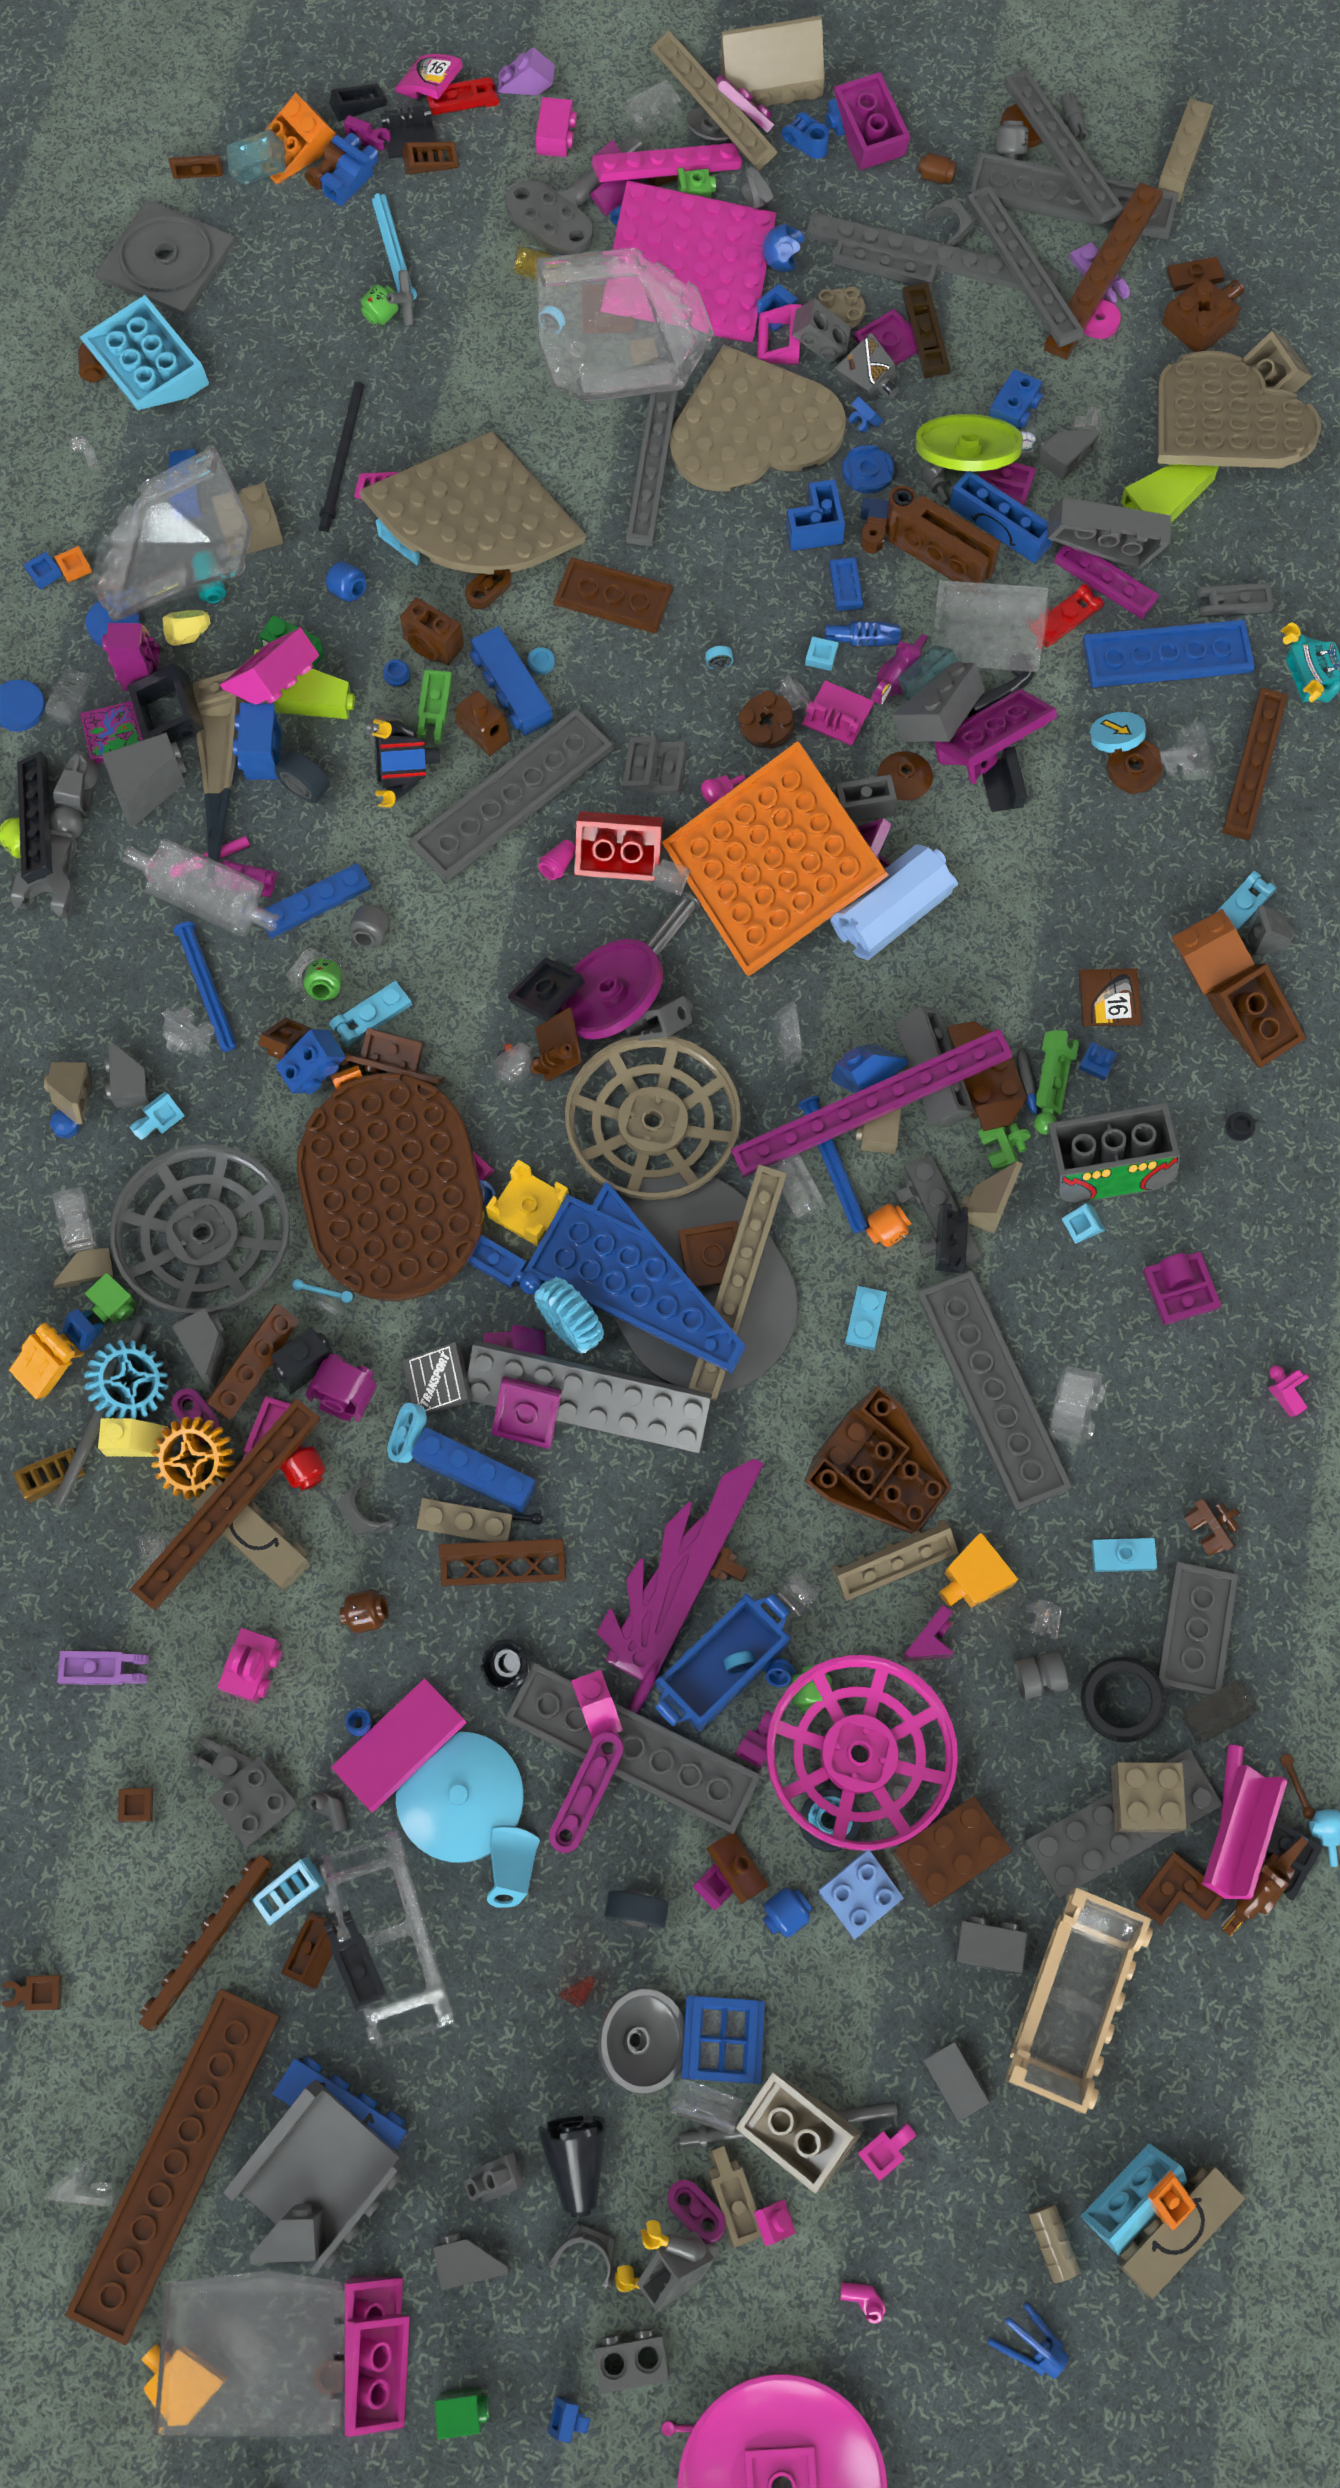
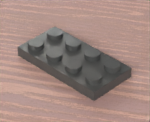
(1197, 1629)

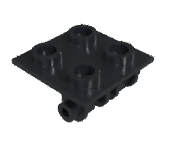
(407, 127)

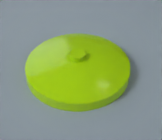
(969, 442)

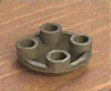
(845, 304)

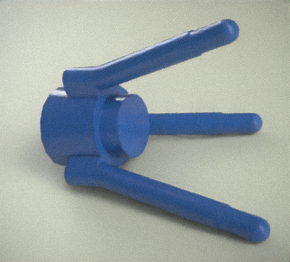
(1048, 2355)

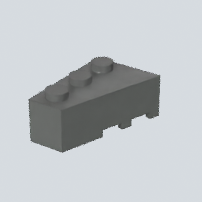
(940, 705)

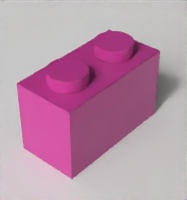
(555, 126)

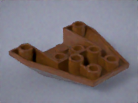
(879, 1466)

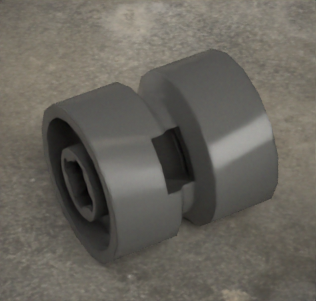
(1040, 1675)

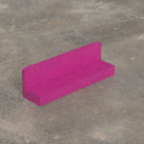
(1244, 1834)

